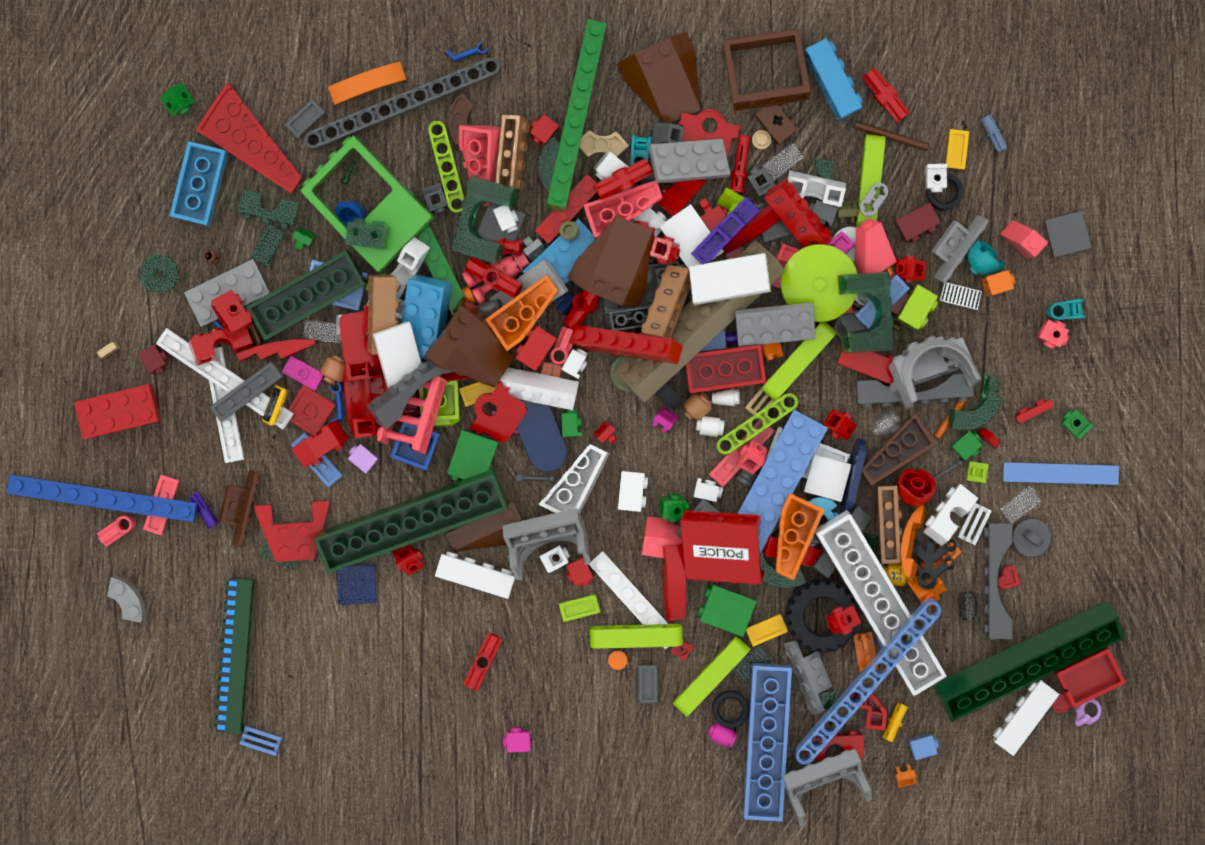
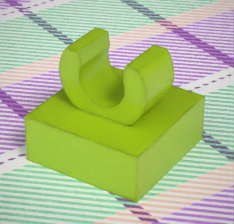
(977, 472)

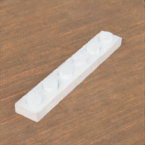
(626, 590)

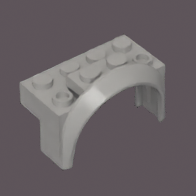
(530, 534)
(845, 766)

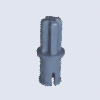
(994, 133)

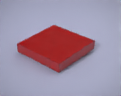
(310, 410)

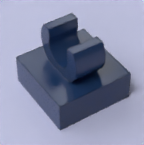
(565, 304)

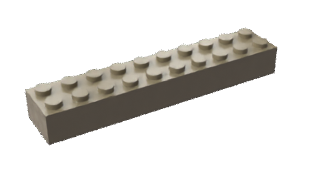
(693, 330)

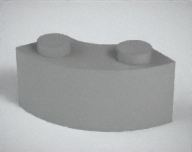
(128, 598)

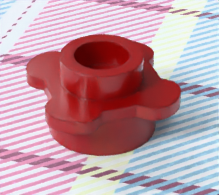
(682, 654)

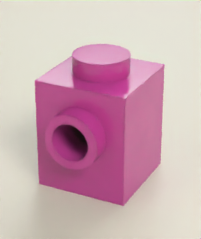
(517, 740)

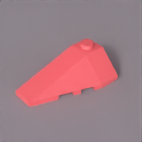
(480, 150)
(623, 204)
(659, 533)

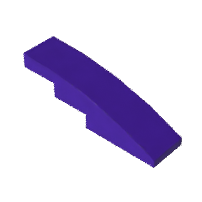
(725, 231)

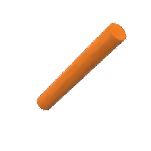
(942, 429)

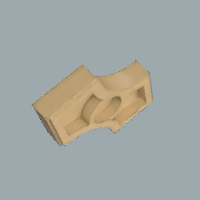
(593, 144)

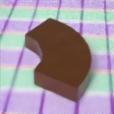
(458, 116)

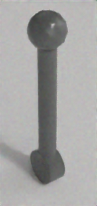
(959, 462)
(519, 477)

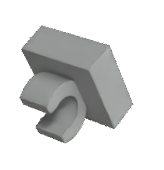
(533, 249)

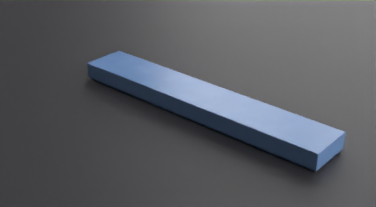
(1060, 473)

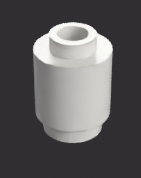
(710, 426)

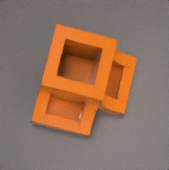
(923, 594)

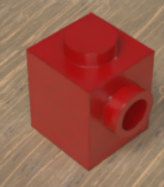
(543, 130)
(579, 573)

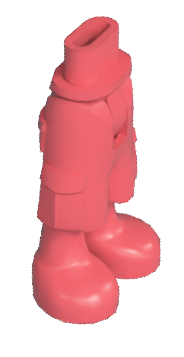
(510, 265)

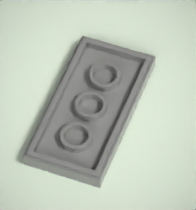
(531, 277)

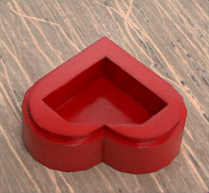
(988, 437)
(1008, 578)

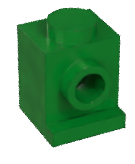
(571, 423)
(1079, 431)

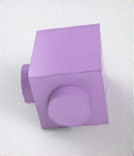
(363, 457)

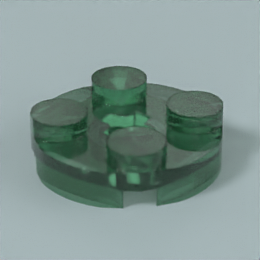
(170, 275)

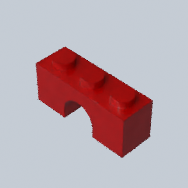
(203, 345)
(847, 741)

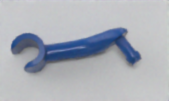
(467, 53)
(338, 401)

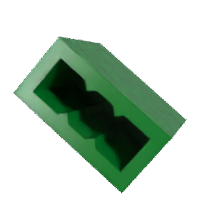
(471, 456)
(726, 610)

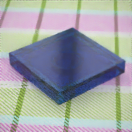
(357, 584)

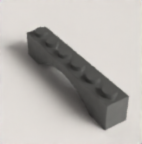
(874, 392)
(390, 405)
(998, 541)

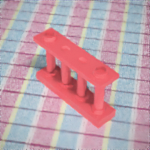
(424, 423)

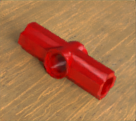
(885, 95)
(623, 179)
(484, 271)
(582, 305)
(488, 650)

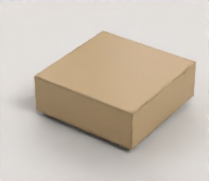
(108, 350)

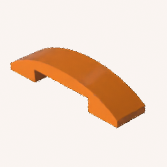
(367, 82)
(915, 522)

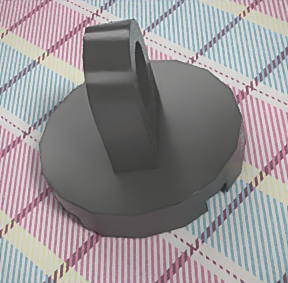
(1031, 537)

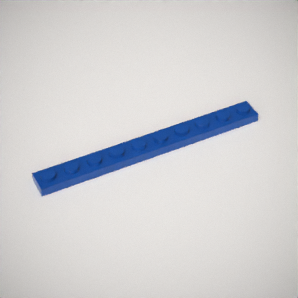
(102, 498)

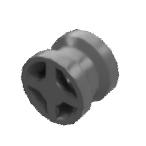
(747, 478)

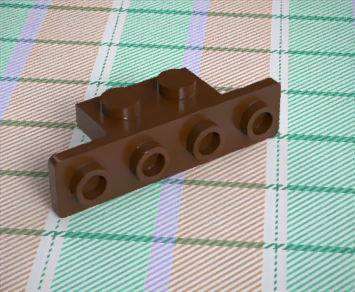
(237, 507)

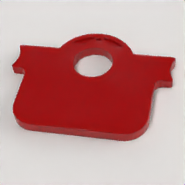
(694, 131)
(353, 338)
(507, 418)

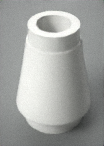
(727, 397)

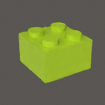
(916, 308)

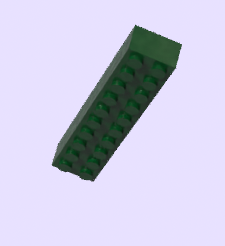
(411, 521)
(1029, 661)

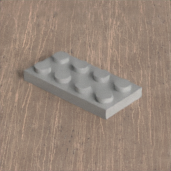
(689, 160)
(243, 280)
(775, 324)

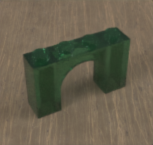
(467, 238)
(879, 334)

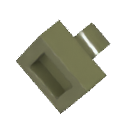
(848, 209)

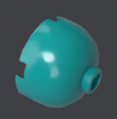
(984, 259)

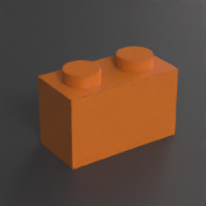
(998, 283)

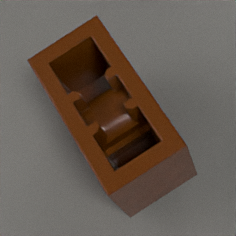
(777, 133)

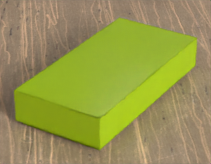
(579, 607)

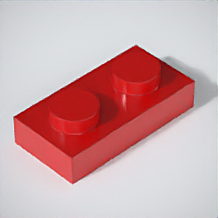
(1025, 413)

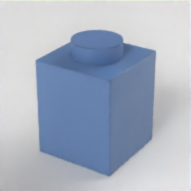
(923, 746)

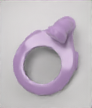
(1082, 718)

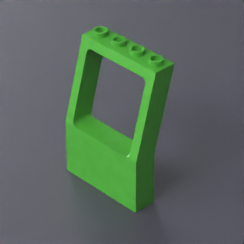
(398, 210)

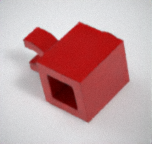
(712, 216)

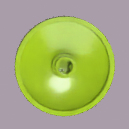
(813, 277)

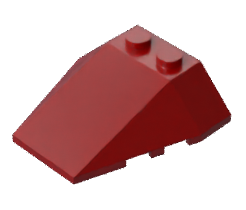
(360, 387)

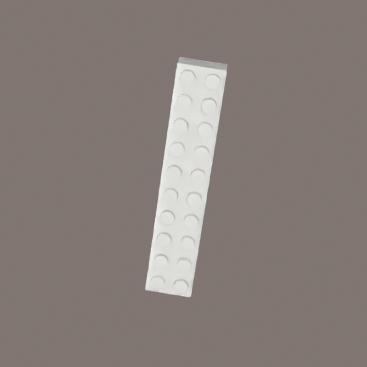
(877, 598)

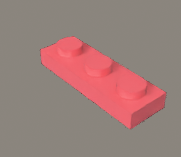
(165, 488)

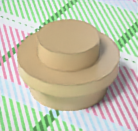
(761, 139)

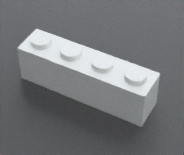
(541, 388)
(474, 575)
(1025, 716)

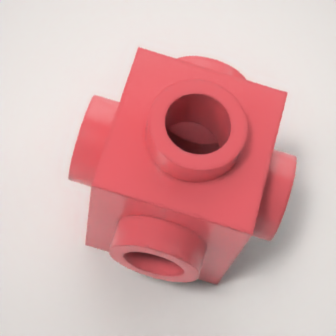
(1046, 334)
(752, 456)

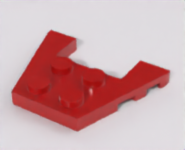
(292, 540)

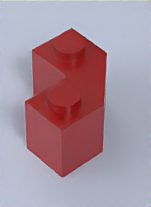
(679, 195)
(322, 442)
(876, 711)

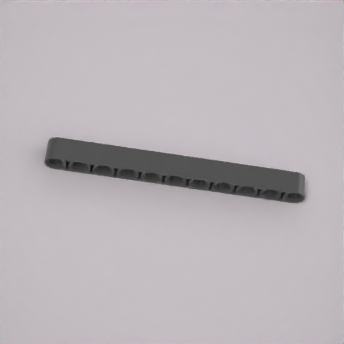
(392, 103)

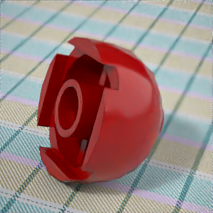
(916, 487)

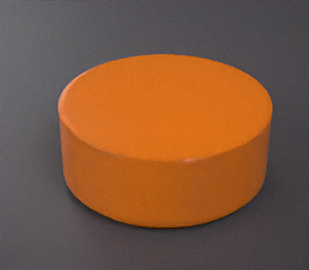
(468, 294)
(617, 659)

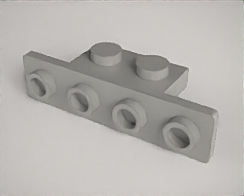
(955, 244)
(810, 675)

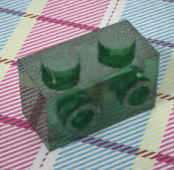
(367, 235)

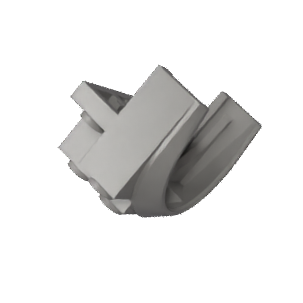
(927, 362)

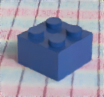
(403, 451)

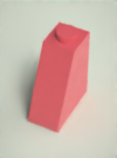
(1023, 239)
(872, 248)

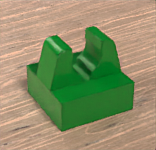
(303, 238)

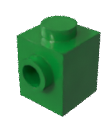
(967, 445)

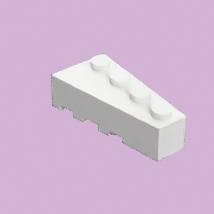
(577, 482)

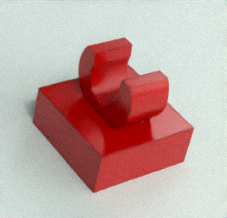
(605, 432)

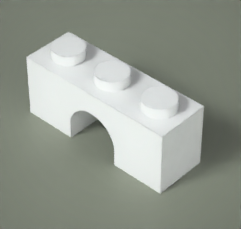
(827, 190)
(409, 263)
(940, 526)

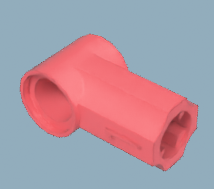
(563, 344)
(116, 530)

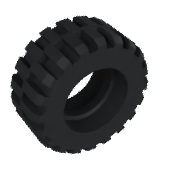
(795, 614)

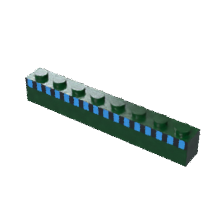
(235, 655)

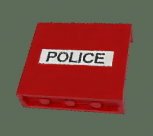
(721, 547)

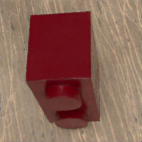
(917, 222)

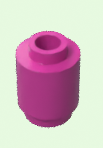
(722, 735)

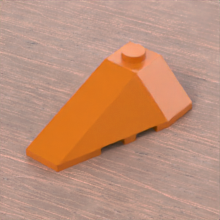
(519, 315)
(796, 530)

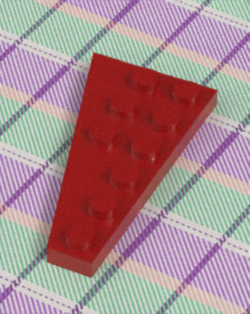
(239, 132)

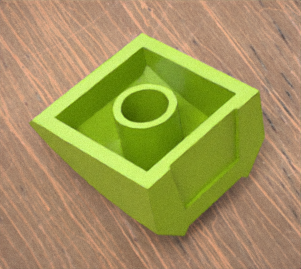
(449, 408)

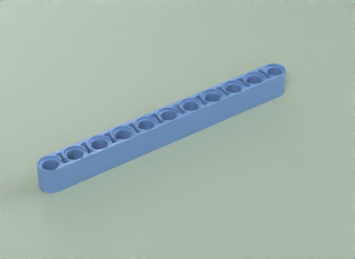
(869, 672)

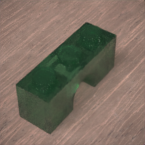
(252, 205)

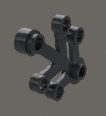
(929, 558)

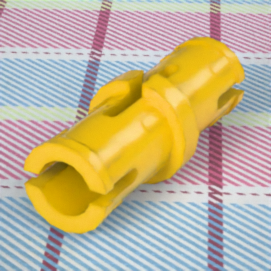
(895, 722)

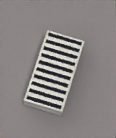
(960, 296)

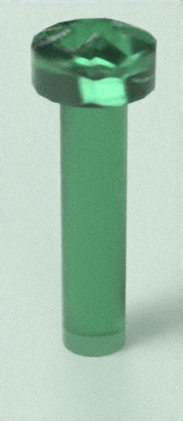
(345, 180)

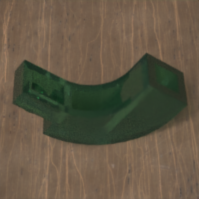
(547, 162)
(982, 412)
(777, 580)

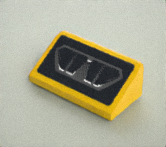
(275, 405)

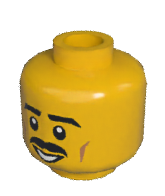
(895, 574)

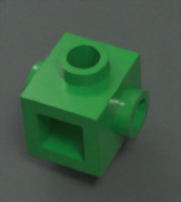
(177, 100)
(672, 507)

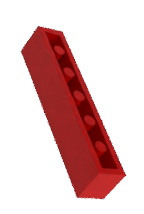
(626, 344)

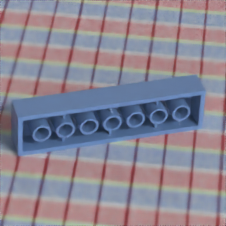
(782, 471)
(767, 742)

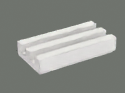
(981, 526)

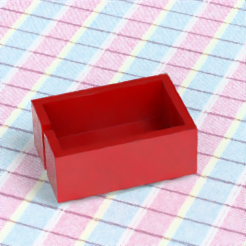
(1090, 678)

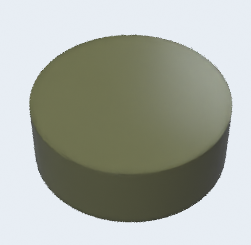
(569, 231)

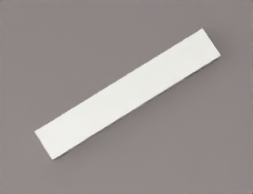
(229, 428)

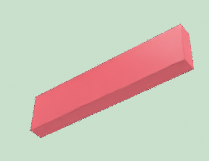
(728, 465)

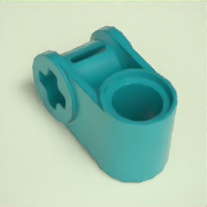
(640, 148)
(1069, 310)

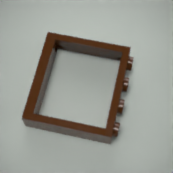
(771, 97)

